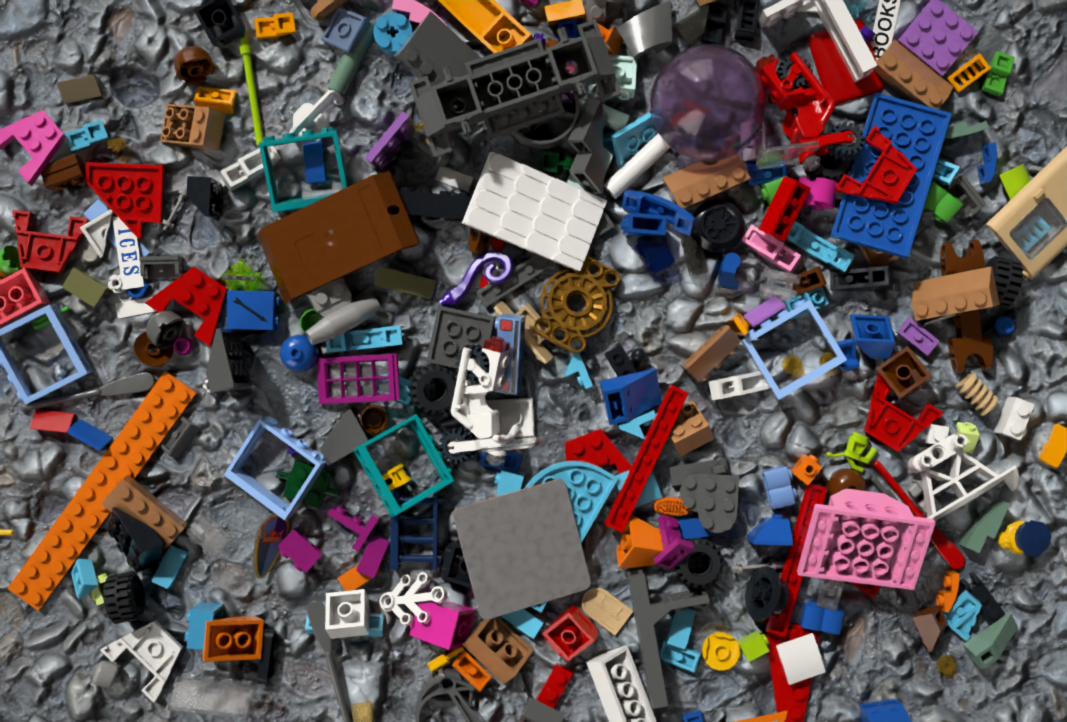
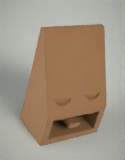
(193, 126)

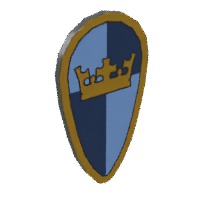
(268, 537)

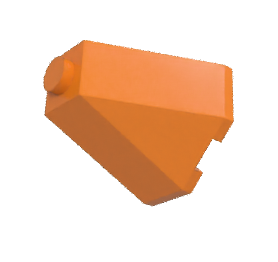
(638, 544)

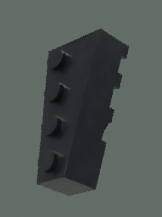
(435, 205)

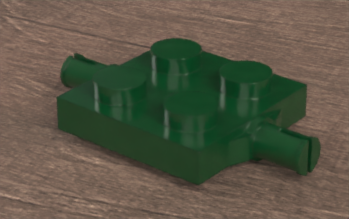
(298, 476)

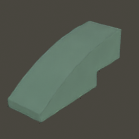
(984, 525)

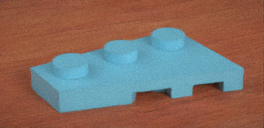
(631, 137)

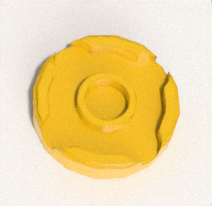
(721, 651)

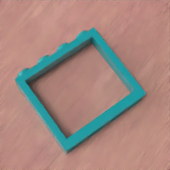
(291, 138)
(376, 478)

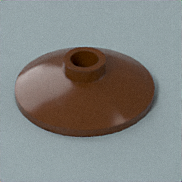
(141, 350)

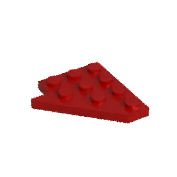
(130, 191)

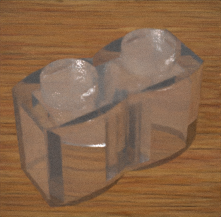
(209, 535)

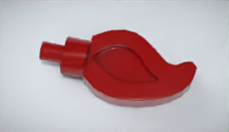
(787, 123)

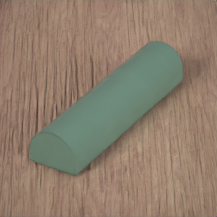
(350, 63)

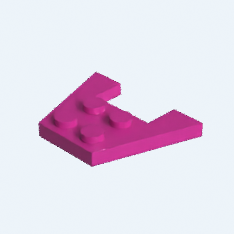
(40, 139)

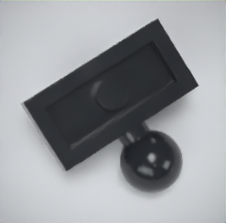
(621, 362)

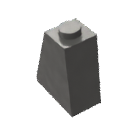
(344, 437)

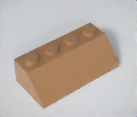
(912, 77)
(705, 180)
(954, 293)
(145, 507)

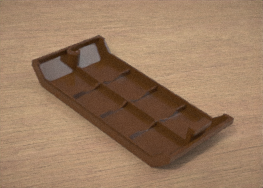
(337, 236)

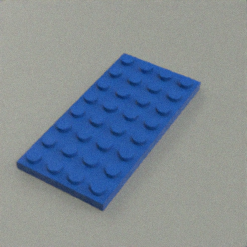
(919, 136)

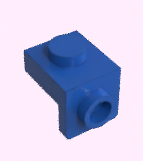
(849, 350)

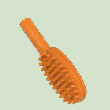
(671, 507)

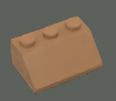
(711, 354)
(498, 648)

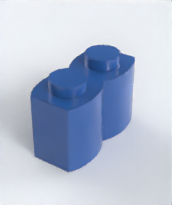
(821, 618)

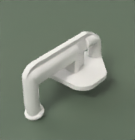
(310, 117)

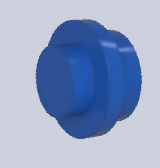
(1004, 325)

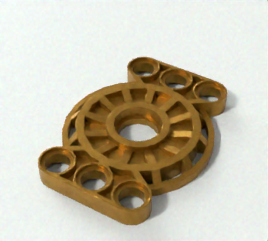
(572, 323)

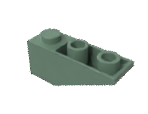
(991, 642)

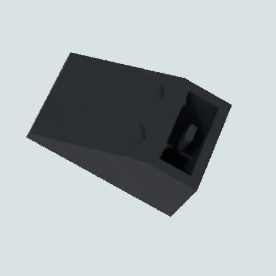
(135, 540)

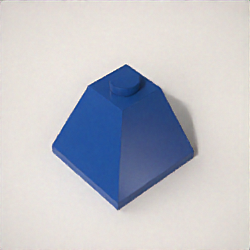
(873, 335)
(772, 531)

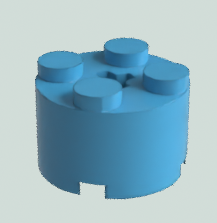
(386, 26)

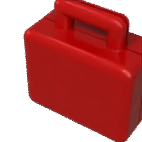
(834, 73)

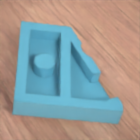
(963, 614)

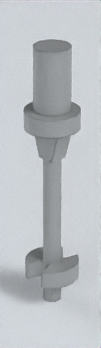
(182, 197)
(772, 563)

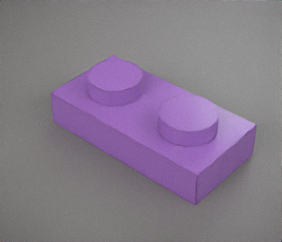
(917, 336)

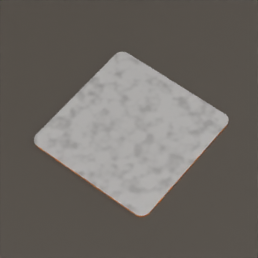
(522, 549)

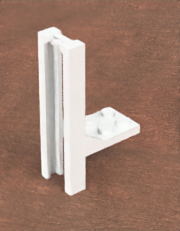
(837, 23)

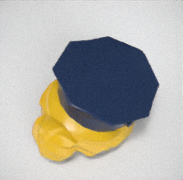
(1025, 538)

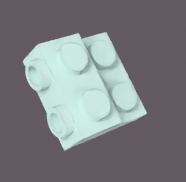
(625, 74)

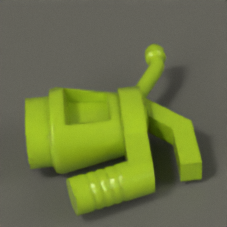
(855, 447)

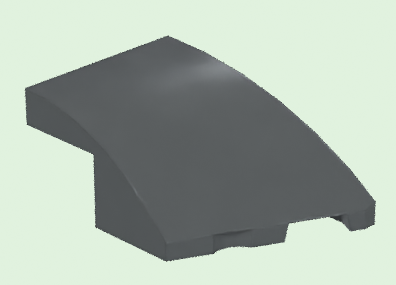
(649, 30)

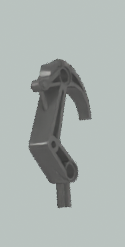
(435, 686)

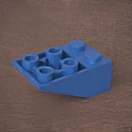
(630, 395)
(884, 711)

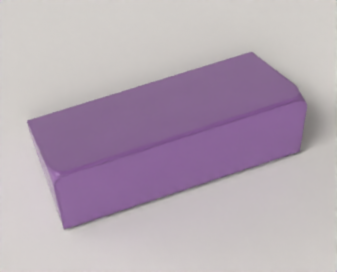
(764, 311)

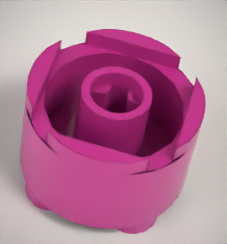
(821, 193)

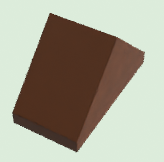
(810, 280)

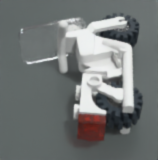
(472, 410)

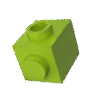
(754, 645)

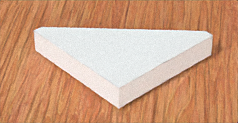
(97, 231)

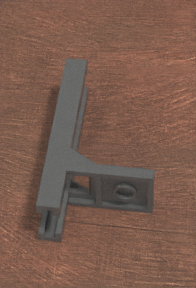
(648, 612)

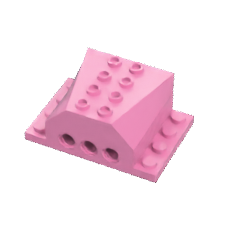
(865, 541)

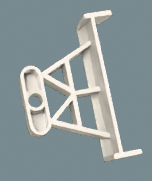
(952, 447)

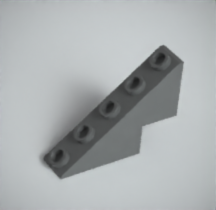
(588, 143)

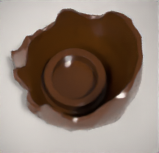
(373, 419)

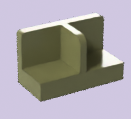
(85, 287)

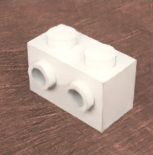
(1014, 418)

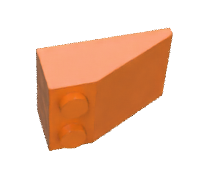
(233, 639)

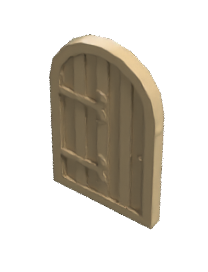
(605, 609)

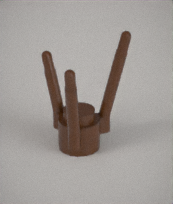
(478, 245)

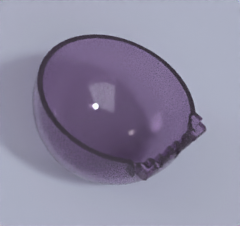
(709, 103)

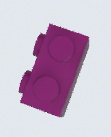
(300, 550)

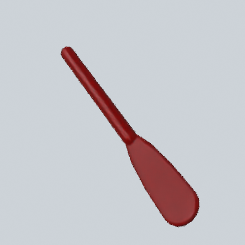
(942, 543)

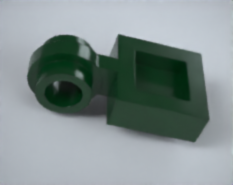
(552, 162)

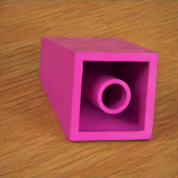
(448, 624)

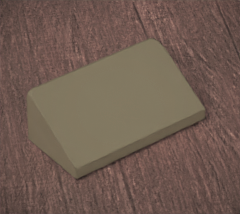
(80, 89)

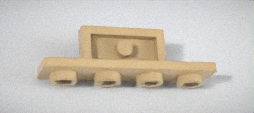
(531, 339)

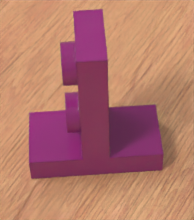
(355, 524)
(673, 546)

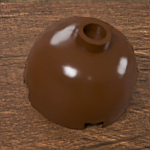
(193, 64)
(845, 479)

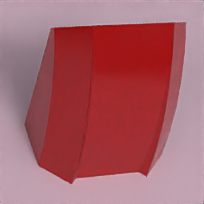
(570, 633)

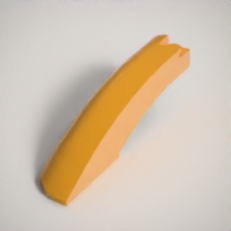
(488, 23)

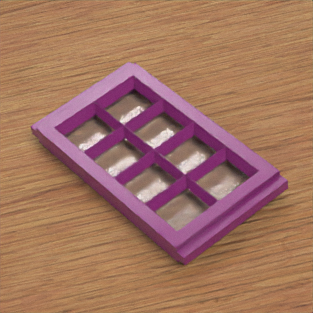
(358, 379)

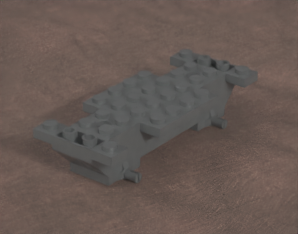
(515, 87)

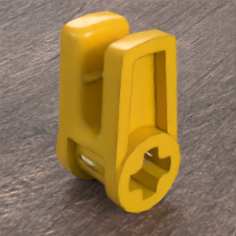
(397, 475)

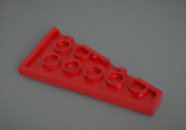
(788, 697)

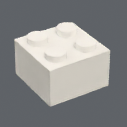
(347, 614)

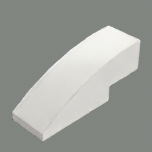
(246, 168)
(737, 385)

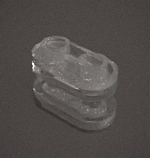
(769, 290)

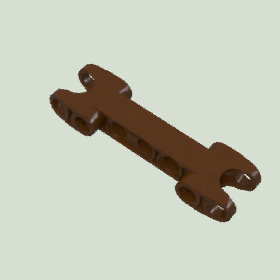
(968, 324)

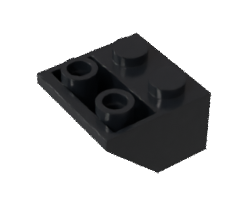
(205, 195)

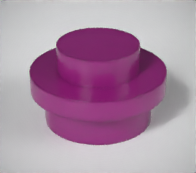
(183, 345)

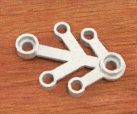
(411, 598)

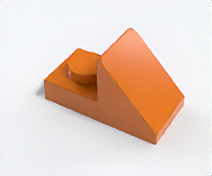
(612, 39)

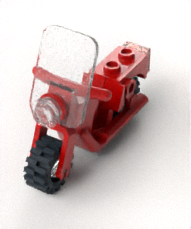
(815, 106)

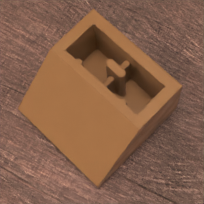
(690, 429)

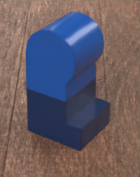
(727, 271)

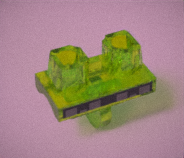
(243, 274)

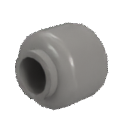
(105, 674)

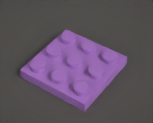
(937, 36)
(390, 142)

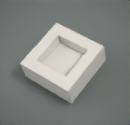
(936, 433)

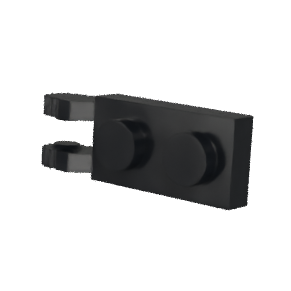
(990, 608)

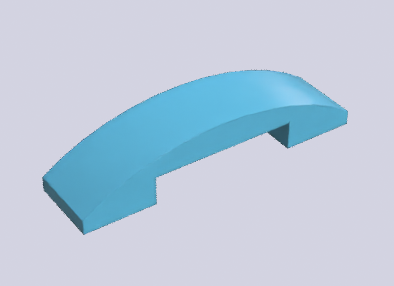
(819, 248)
(366, 339)

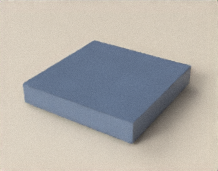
(345, 30)

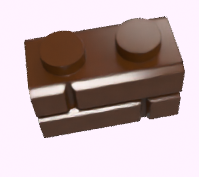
(63, 173)

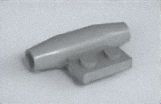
(339, 314)

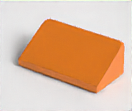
(471, 671)

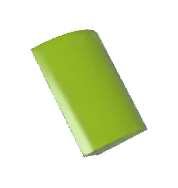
(1015, 180)

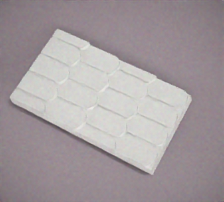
(534, 211)

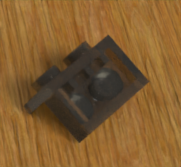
(693, 256)

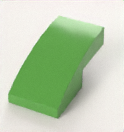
(996, 77)

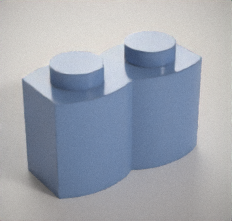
(779, 487)

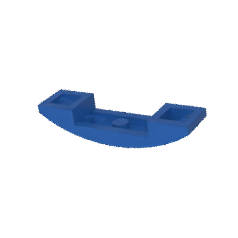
(640, 201)

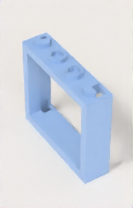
(782, 317)
(68, 341)
(256, 489)

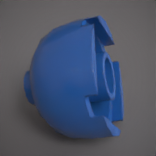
(298, 353)

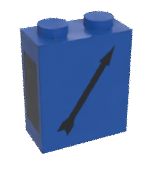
(252, 310)

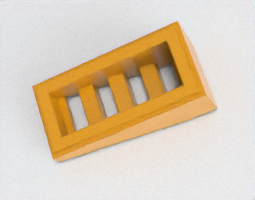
(982, 64)
(739, 324)

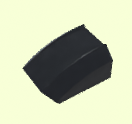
(221, 22)
(453, 565)

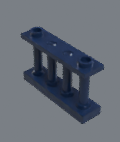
(398, 539)

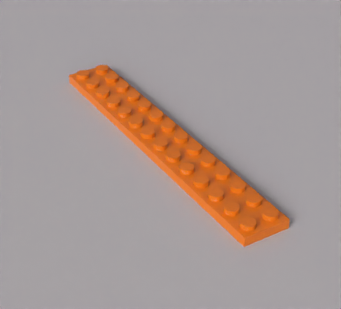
(85, 512)

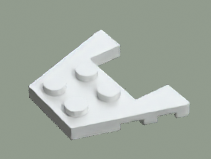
(154, 649)

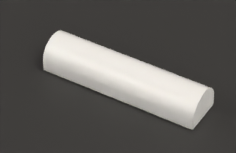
(636, 166)

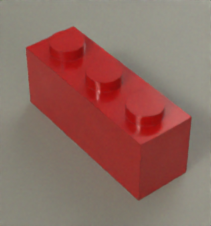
(784, 208)

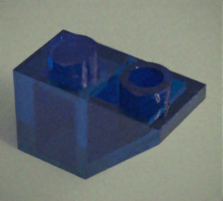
(655, 254)

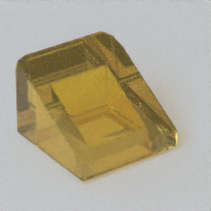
(362, 712)

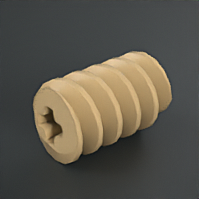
(978, 392)

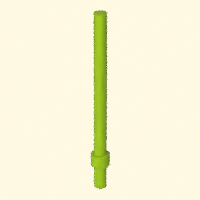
(245, 51)

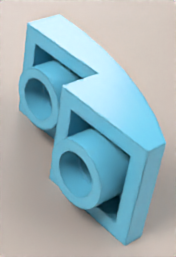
(816, 296)

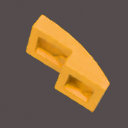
(274, 26)
(1056, 447)

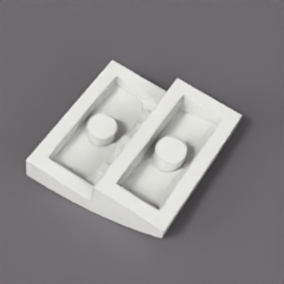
(800, 658)

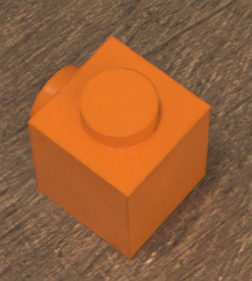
(806, 468)

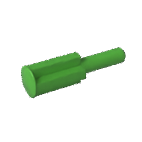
(44, 321)

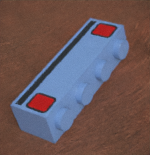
(512, 329)

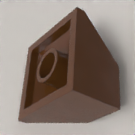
(904, 373)

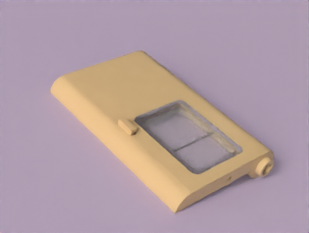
(1036, 219)

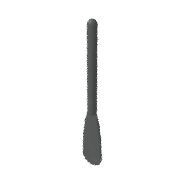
(123, 386)
(317, 617)

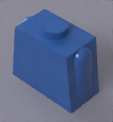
(644, 225)

